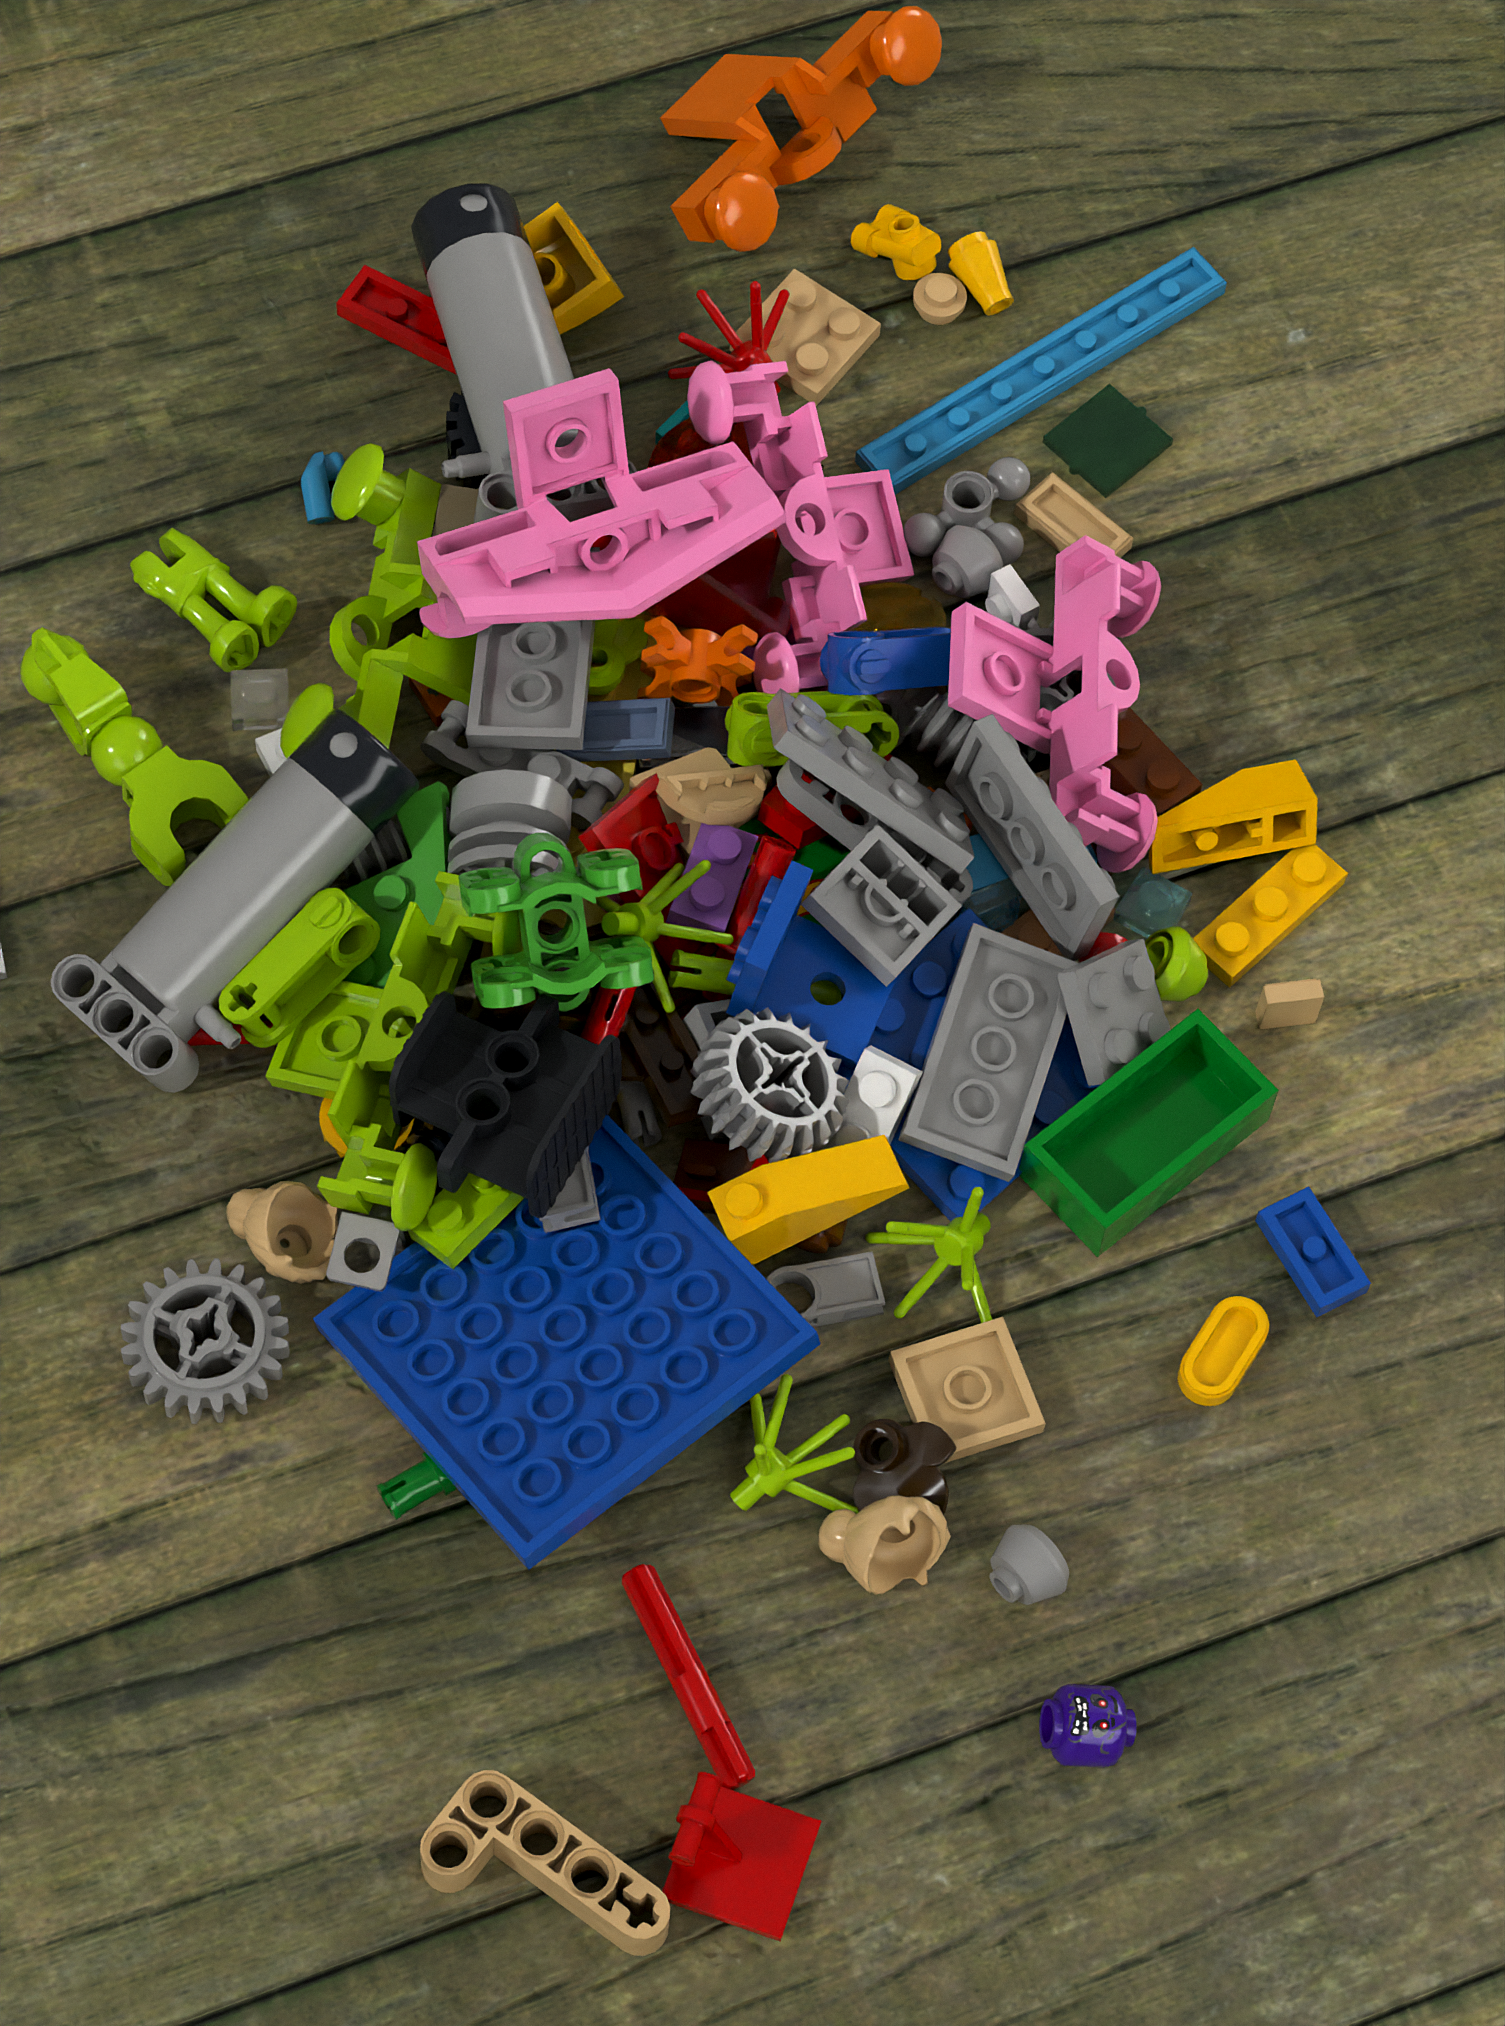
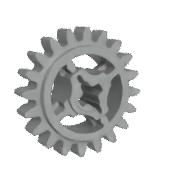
(219, 1300)

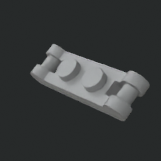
(598, 783)

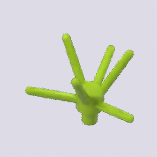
(647, 921)
(954, 1246)
(773, 1471)

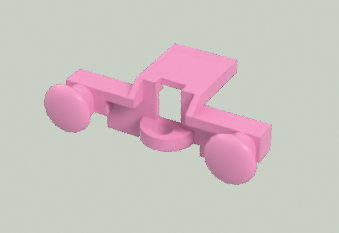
(843, 527)
(1001, 673)

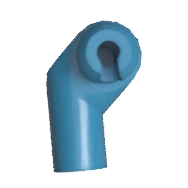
(315, 486)

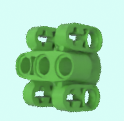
(610, 961)

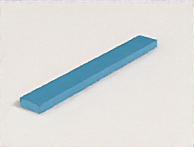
(1043, 370)

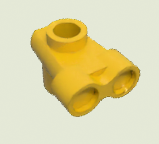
(901, 238)

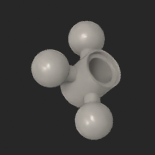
(1005, 480)

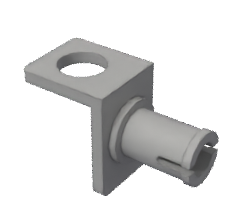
(371, 1229)

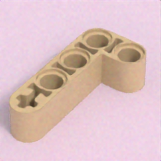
(549, 1872)

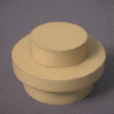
(939, 298)

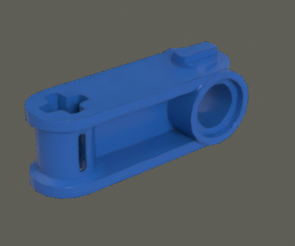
(886, 660)

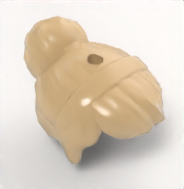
(288, 1215)
(886, 1541)

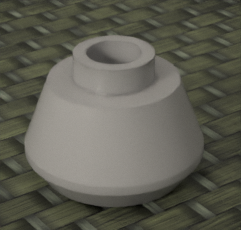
(965, 562)
(1028, 1566)

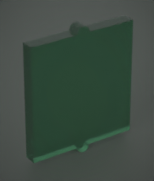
(1107, 440)

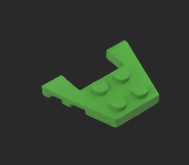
(389, 892)

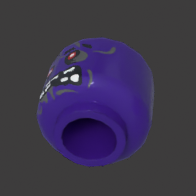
(1086, 1725)

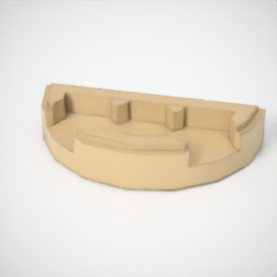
(715, 795)

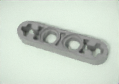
(828, 815)

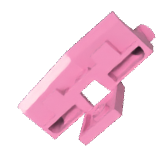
(539, 566)

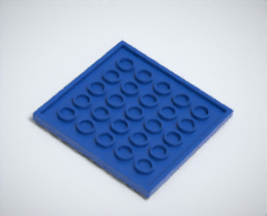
(571, 1355)

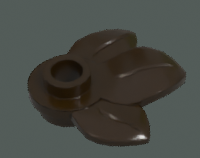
(910, 1468)

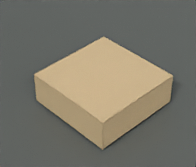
(1289, 1003)

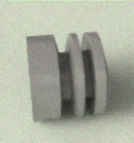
(497, 811)

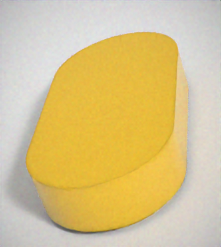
(1223, 1351)

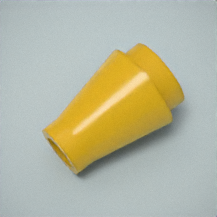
(980, 269)

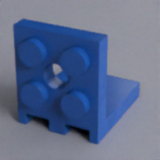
(787, 955)

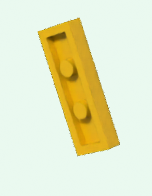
(1269, 911)

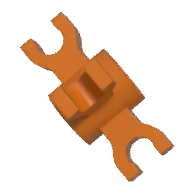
(696, 663)

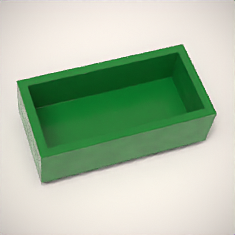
(1147, 1132)

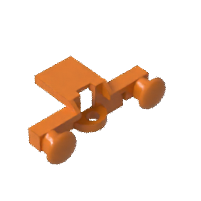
(829, 100)

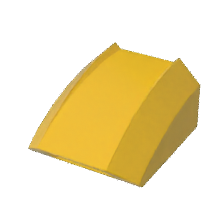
(569, 269)

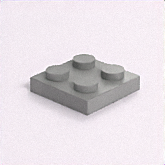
(1113, 1008)

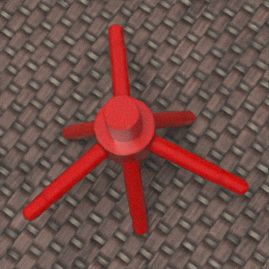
(744, 353)

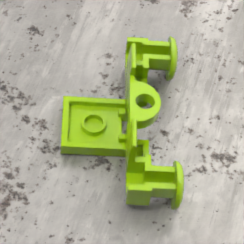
(403, 514)
(351, 1045)

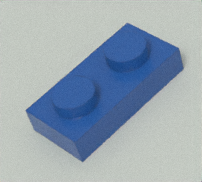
(1312, 1251)

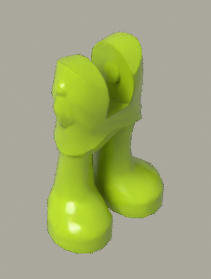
(195, 574)

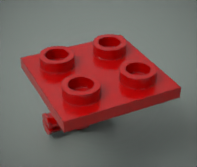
(738, 1858)

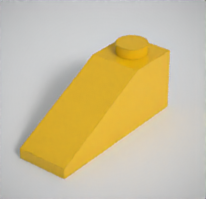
(1238, 818)
(805, 1195)

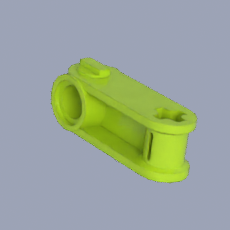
(751, 736)
(300, 966)

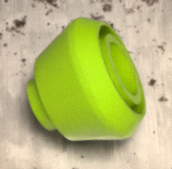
(1177, 963)

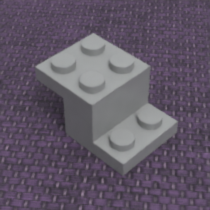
(881, 905)

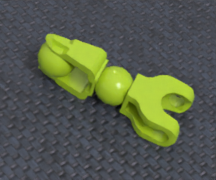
(128, 752)

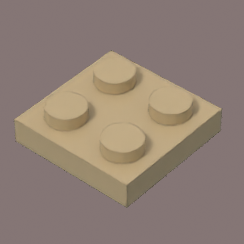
(815, 336)
(969, 1387)

